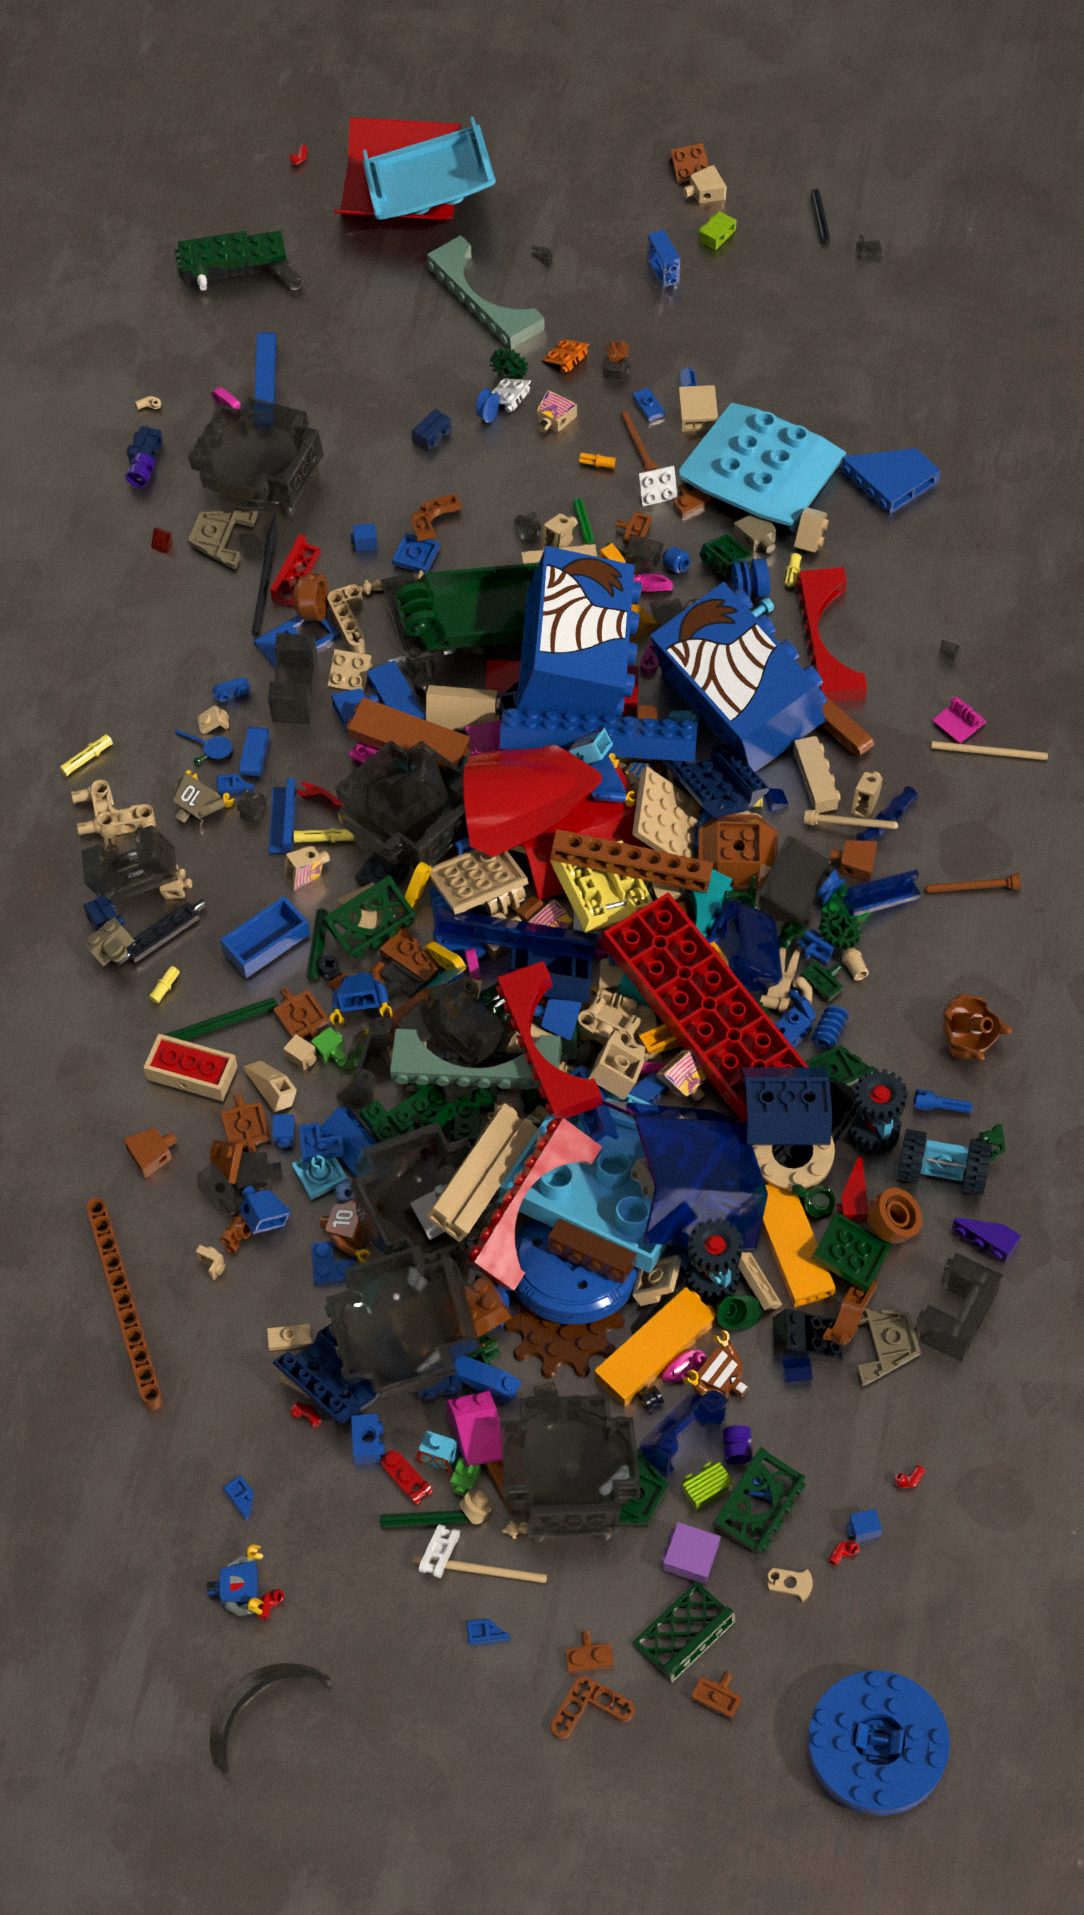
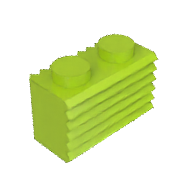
(717, 230)
(706, 1485)

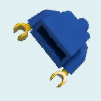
(611, 787)
(359, 993)

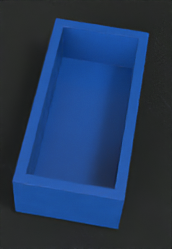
(265, 936)

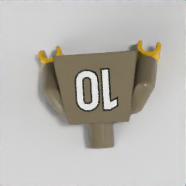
(197, 798)

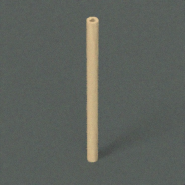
(989, 750)
(489, 1570)

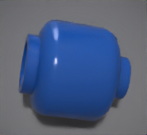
(676, 560)

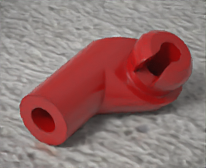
(300, 157)
(305, 1410)
(911, 1480)
(841, 1550)
(270, 1600)

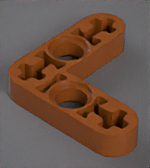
(595, 1689)

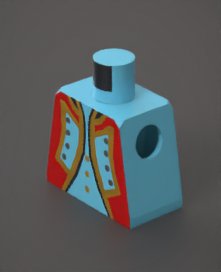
(592, 746)
(437, 1452)

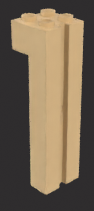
(481, 1172)

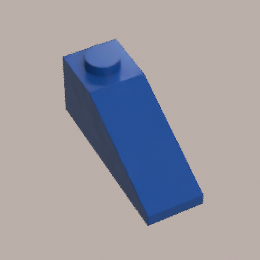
(487, 1378)

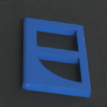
(266, 642)

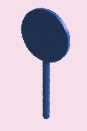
(215, 747)

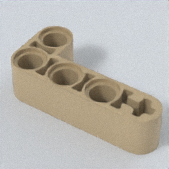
(340, 605)

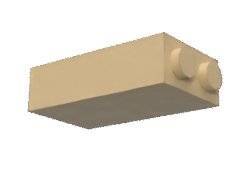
(461, 707)

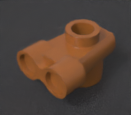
(233, 1233)

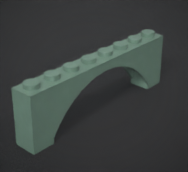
(509, 324)
(418, 1065)

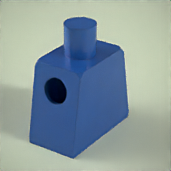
(345, 703)
(559, 1016)
(263, 1210)

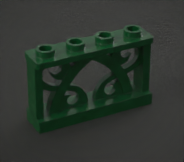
(353, 906)
(730, 1511)

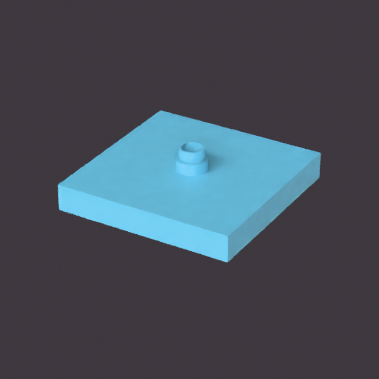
(594, 1195)

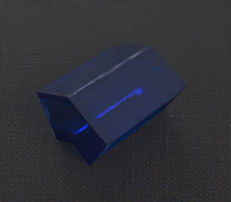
(797, 1369)

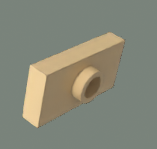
(289, 1337)

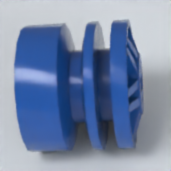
(751, 579)

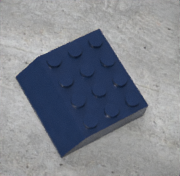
(569, 976)

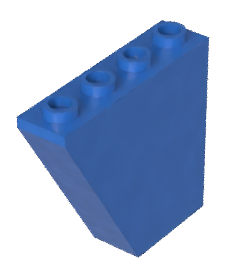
(892, 476)

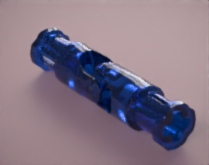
(892, 812)

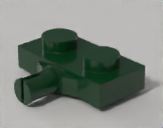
(823, 980)

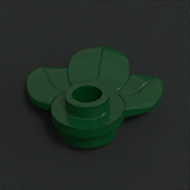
(790, 931)

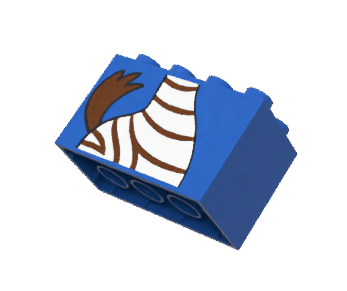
(578, 635)
(740, 675)

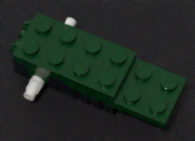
(226, 255)

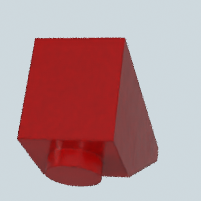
(854, 1197)

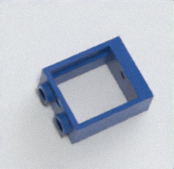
(663, 258)

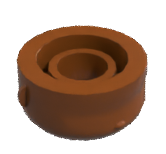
(311, 597)
(894, 1216)

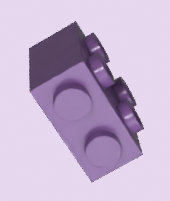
(690, 1553)

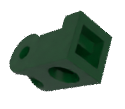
(437, 1112)

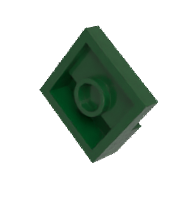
(722, 553)

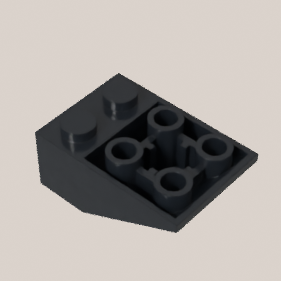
(801, 1336)

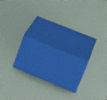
(687, 377)

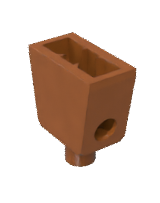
(856, 859)
(150, 1149)

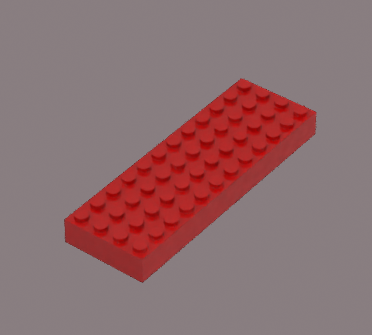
(698, 997)

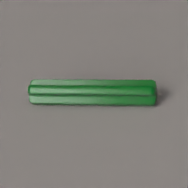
(583, 521)

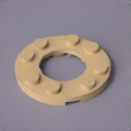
(807, 1176)

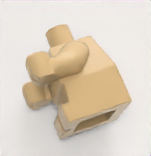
(175, 889)

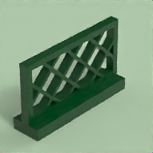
(698, 1644)

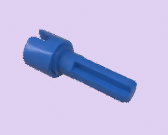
(927, 1100)

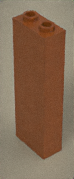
(378, 724)

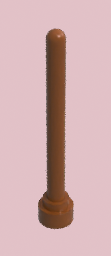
(648, 464)
(1012, 881)

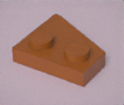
(227, 1158)

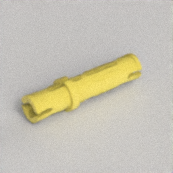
(92, 750)
(323, 835)

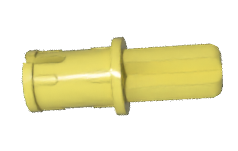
(792, 570)
(163, 985)

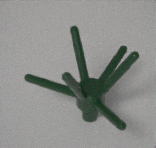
(747, 897)

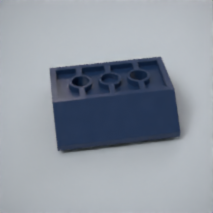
(720, 784)
(789, 1116)
(326, 1383)

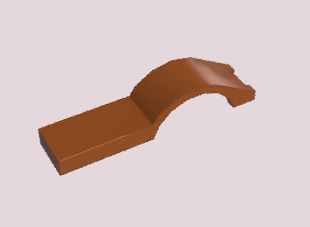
(850, 1314)

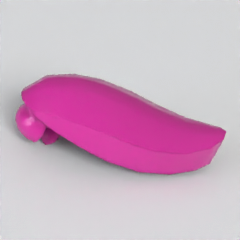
(654, 582)
(683, 1362)

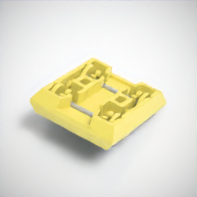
(600, 896)

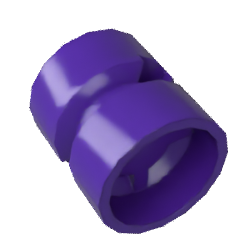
(140, 470)
(737, 1447)

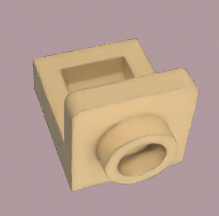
(211, 719)
(212, 1258)

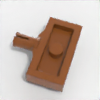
(691, 500)
(637, 525)
(589, 1656)
(717, 1696)

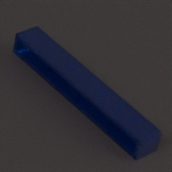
(515, 934)

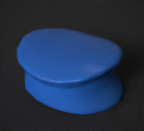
(487, 405)
(829, 887)

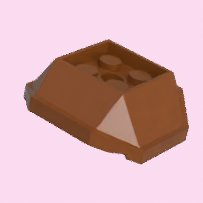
(750, 832)

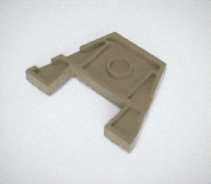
(213, 530)
(893, 1341)

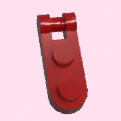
(405, 1476)

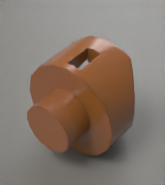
(617, 351)

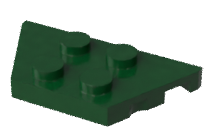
(839, 1066)
(653, 1487)

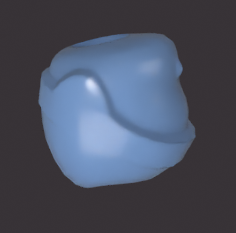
(340, 1189)

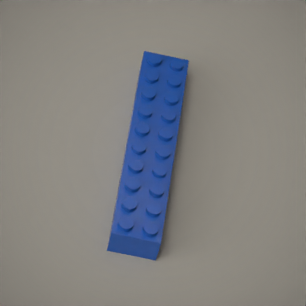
(629, 735)

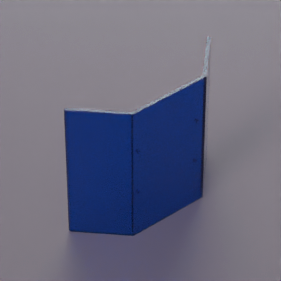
(697, 1172)

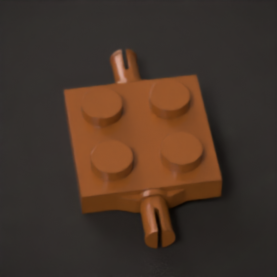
(300, 1014)
(245, 1124)

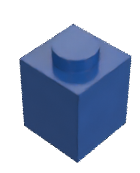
(364, 537)
(284, 1130)
(864, 1525)

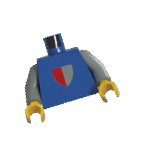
(239, 1584)

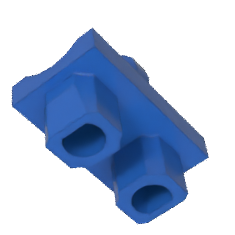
(815, 946)

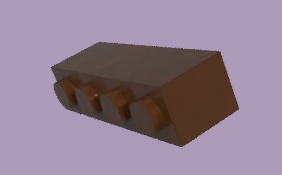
(591, 1251)

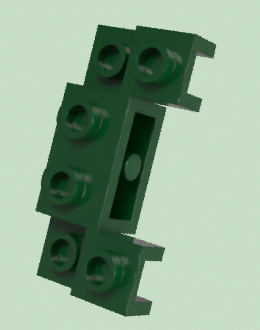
(468, 1113)
(402, 1117)

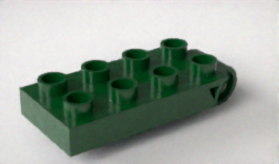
(466, 606)

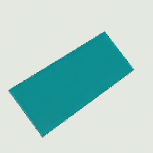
(443, 977)

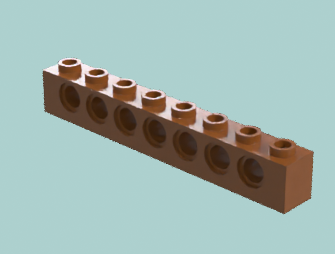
(631, 861)

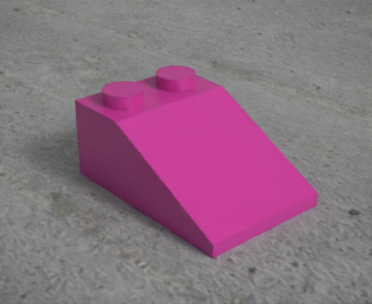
(475, 1427)

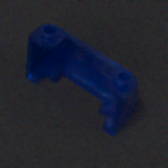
(759, 962)
(662, 1441)

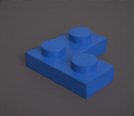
(313, 1143)
(325, 1268)

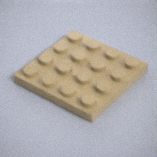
(665, 815)
(476, 878)

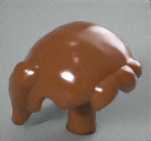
(971, 1027)

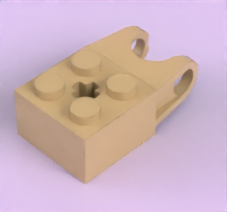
(618, 1066)

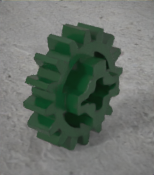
(508, 364)
(840, 930)

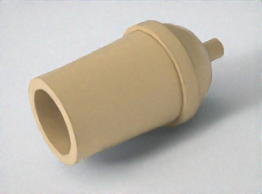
(855, 963)

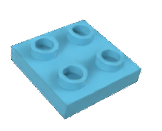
(319, 1175)

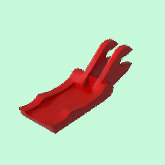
(314, 791)

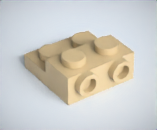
(660, 1281)

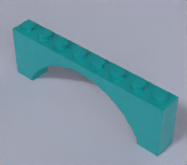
(705, 907)

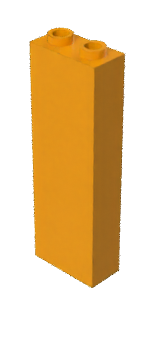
(792, 1248)
(654, 1346)

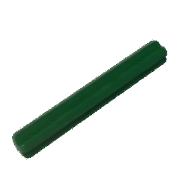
(316, 945)
(423, 1519)

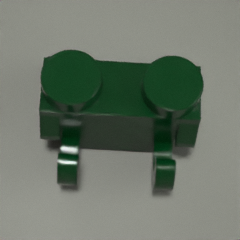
(491, 999)
(531, 1099)
(995, 1138)

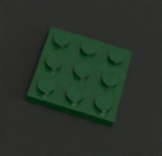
(851, 1251)

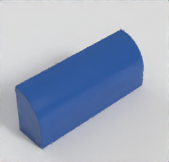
(393, 689)
(353, 1132)

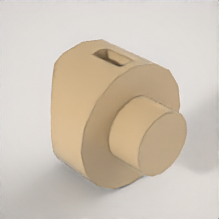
(476, 1505)

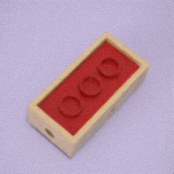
(190, 1067)

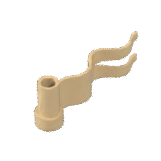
(777, 995)

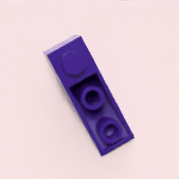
(992, 1237)

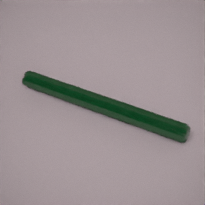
(224, 1019)

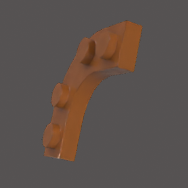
(428, 511)

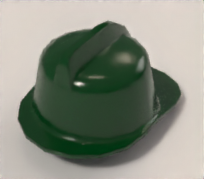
(738, 1311)

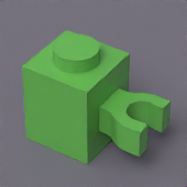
(330, 1046)
(464, 1477)

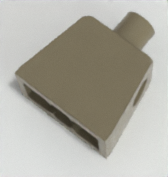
(755, 533)

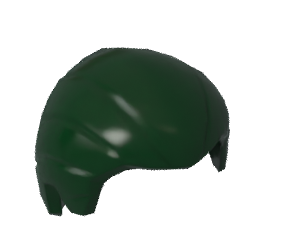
(816, 1200)

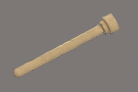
(812, 817)

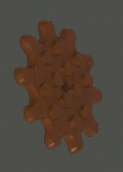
(561, 1344)

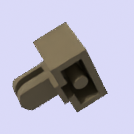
(109, 942)

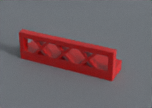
(289, 567)

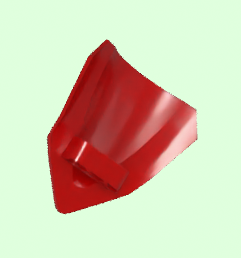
(522, 794)

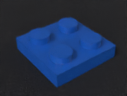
(415, 554)

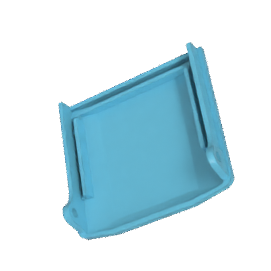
(429, 173)
(762, 464)

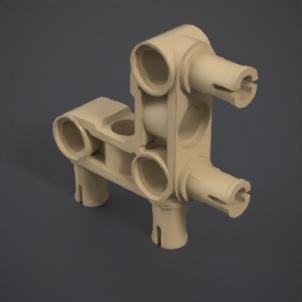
(119, 821)
(602, 1029)

